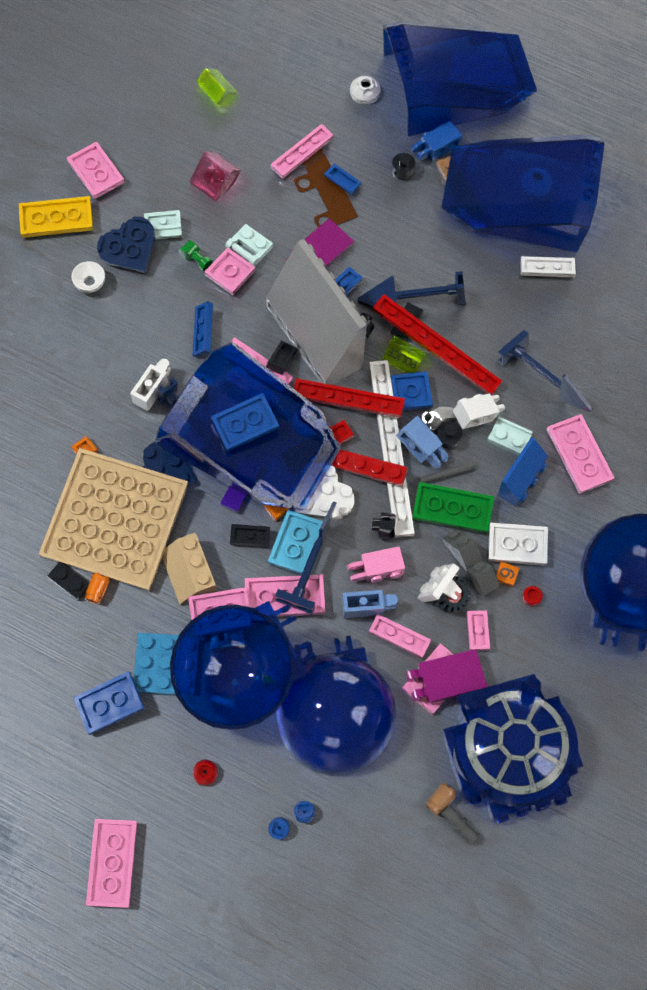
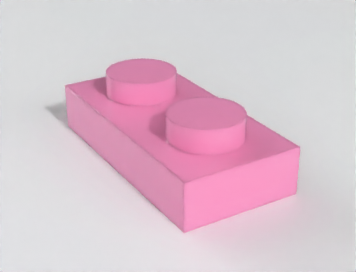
(478, 630)

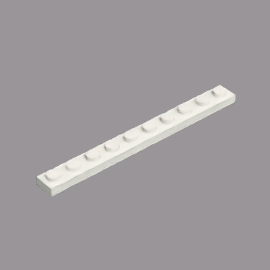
(392, 451)

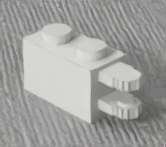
(146, 389)
(477, 410)

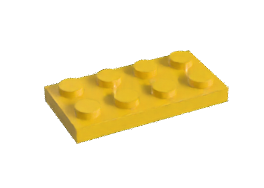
(55, 216)

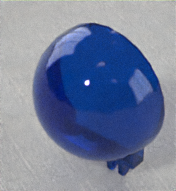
(616, 578)
(235, 665)
(338, 713)

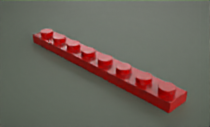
(437, 345)

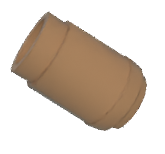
(441, 799)

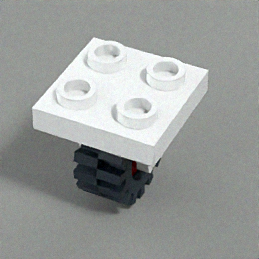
(446, 589)

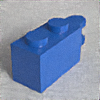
(438, 142)

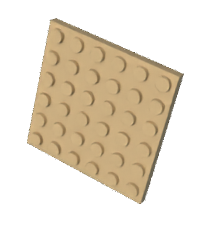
(114, 519)

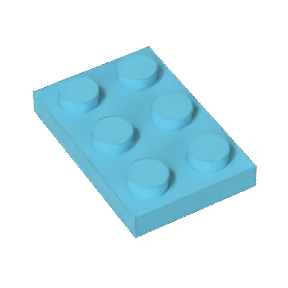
(294, 542)

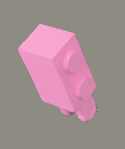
(379, 565)

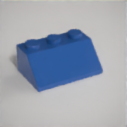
(523, 473)

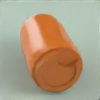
(97, 588)

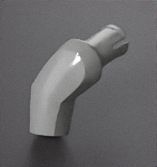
(438, 416)

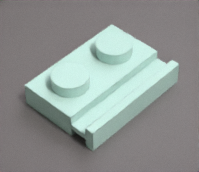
(166, 224)
(509, 436)

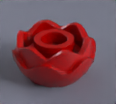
(209, 777)

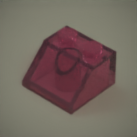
(214, 175)

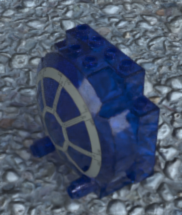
(512, 749)

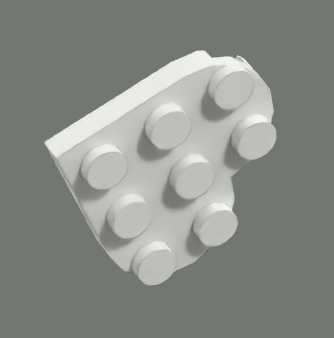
(326, 493)

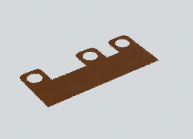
(334, 197)

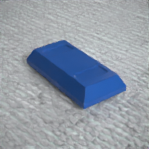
(342, 179)

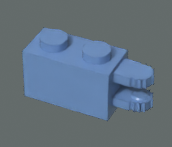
(422, 442)
(367, 603)

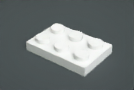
(518, 544)

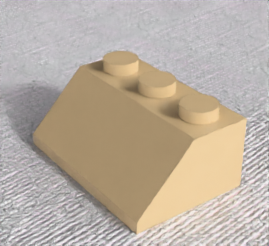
(188, 568)

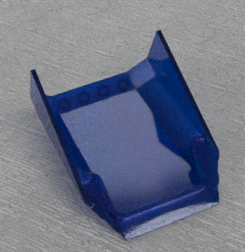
(457, 72)
(527, 188)
(272, 469)

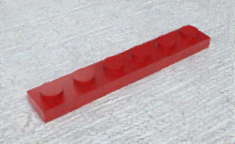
(350, 398)

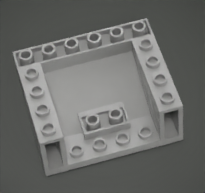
(318, 316)

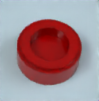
(532, 596)

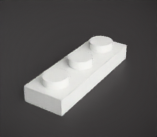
(547, 266)

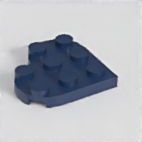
(128, 246)
(162, 461)

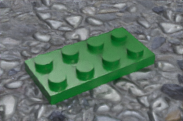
(453, 507)

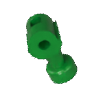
(191, 251)

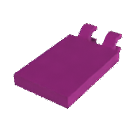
(329, 242)
(448, 676)

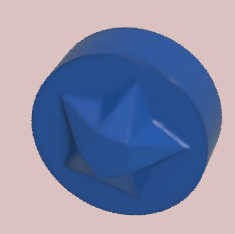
(304, 812)
(279, 828)

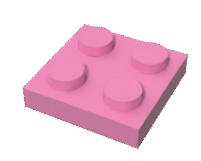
(230, 271)

